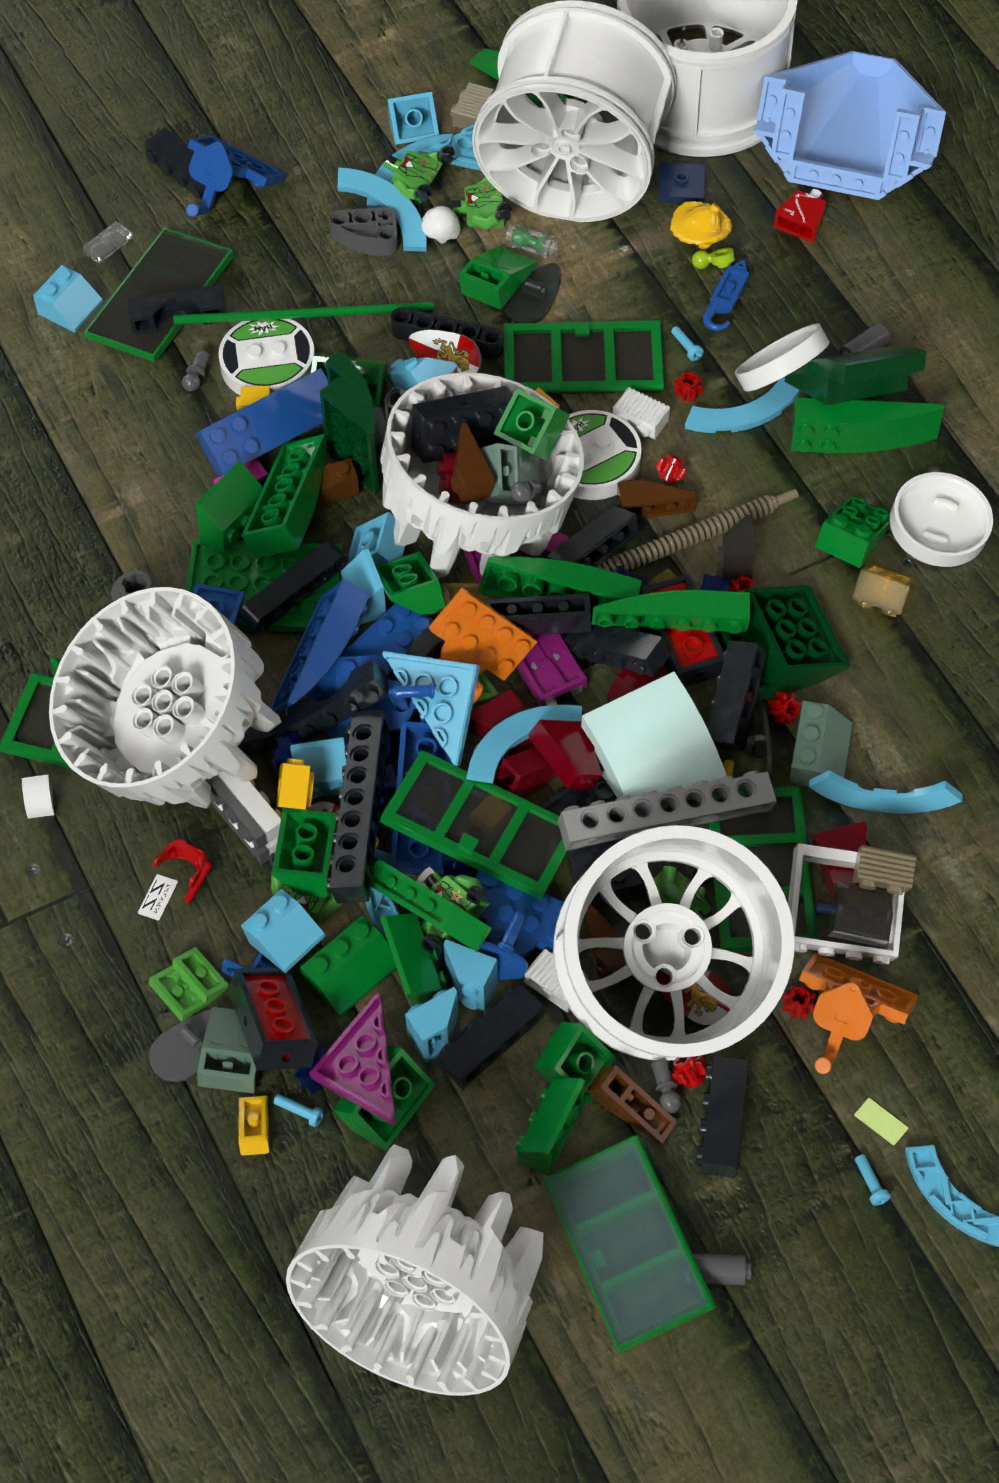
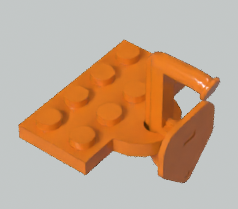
(480, 637)
(850, 1003)

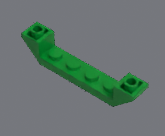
(429, 905)

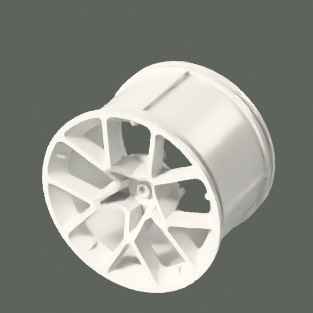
(717, 82)

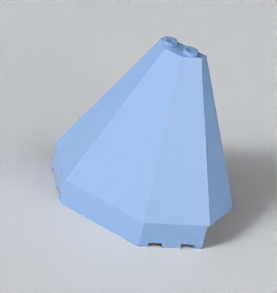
(849, 124)

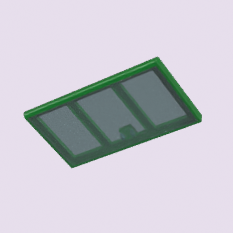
(629, 1244)

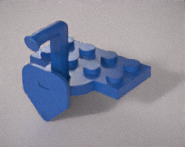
(216, 164)
(397, 705)
(518, 922)

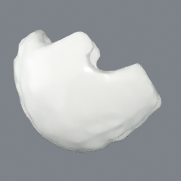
(441, 224)

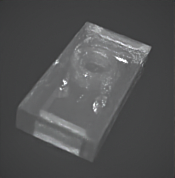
(107, 242)

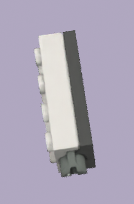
(247, 814)

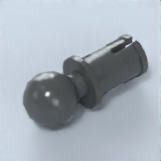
(195, 371)
(525, 491)
(665, 1085)

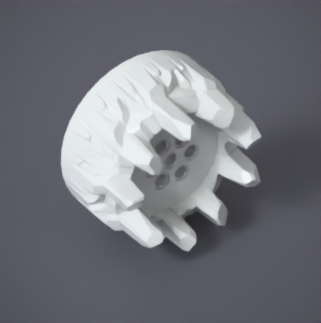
(482, 526)
(158, 698)
(416, 1282)

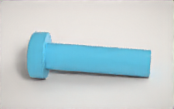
(695, 352)
(313, 1115)
(878, 1195)

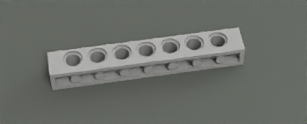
(755, 784)

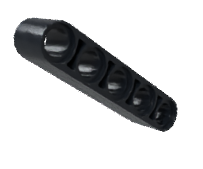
(409, 321)
(293, 586)

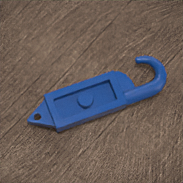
(726, 294)

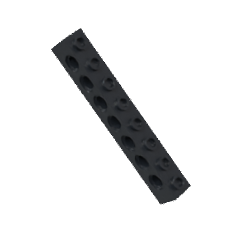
(359, 807)

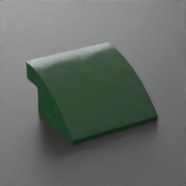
(858, 374)
(350, 420)
(796, 638)

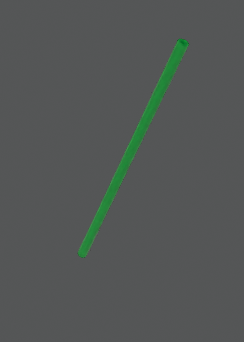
(298, 313)

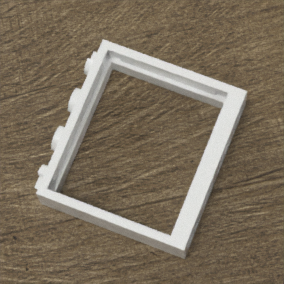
(827, 948)

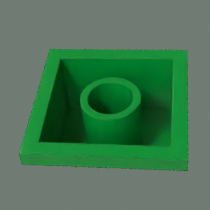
(531, 424)
(574, 1054)

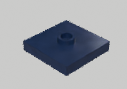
(681, 182)

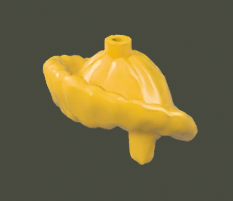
(700, 224)

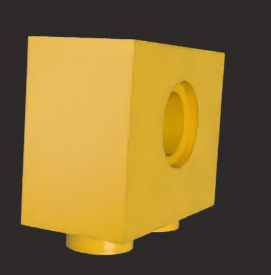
(295, 785)

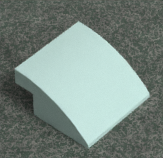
(652, 740)

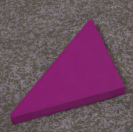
(360, 1065)

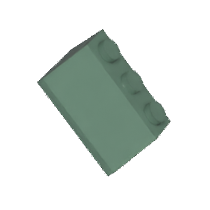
(820, 743)

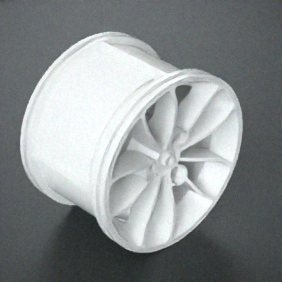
(563, 154)
(751, 889)

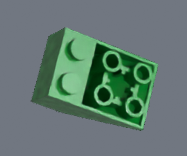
(495, 276)
(853, 531)

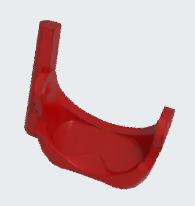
(182, 850)

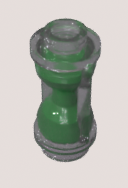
(522, 238)

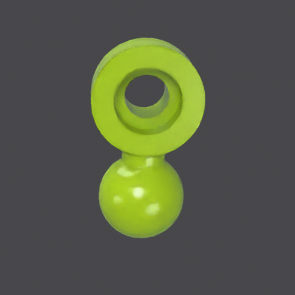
(719, 258)

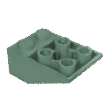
(508, 466)
(225, 1055)

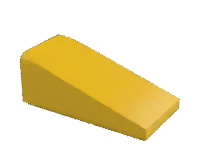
(253, 1125)

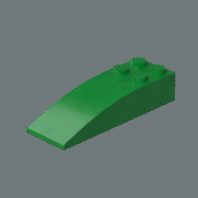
(862, 425)
(287, 498)
(546, 577)

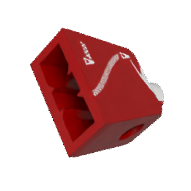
(801, 215)

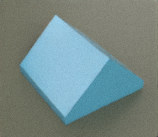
(412, 117)

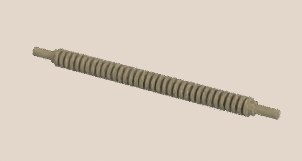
(697, 533)

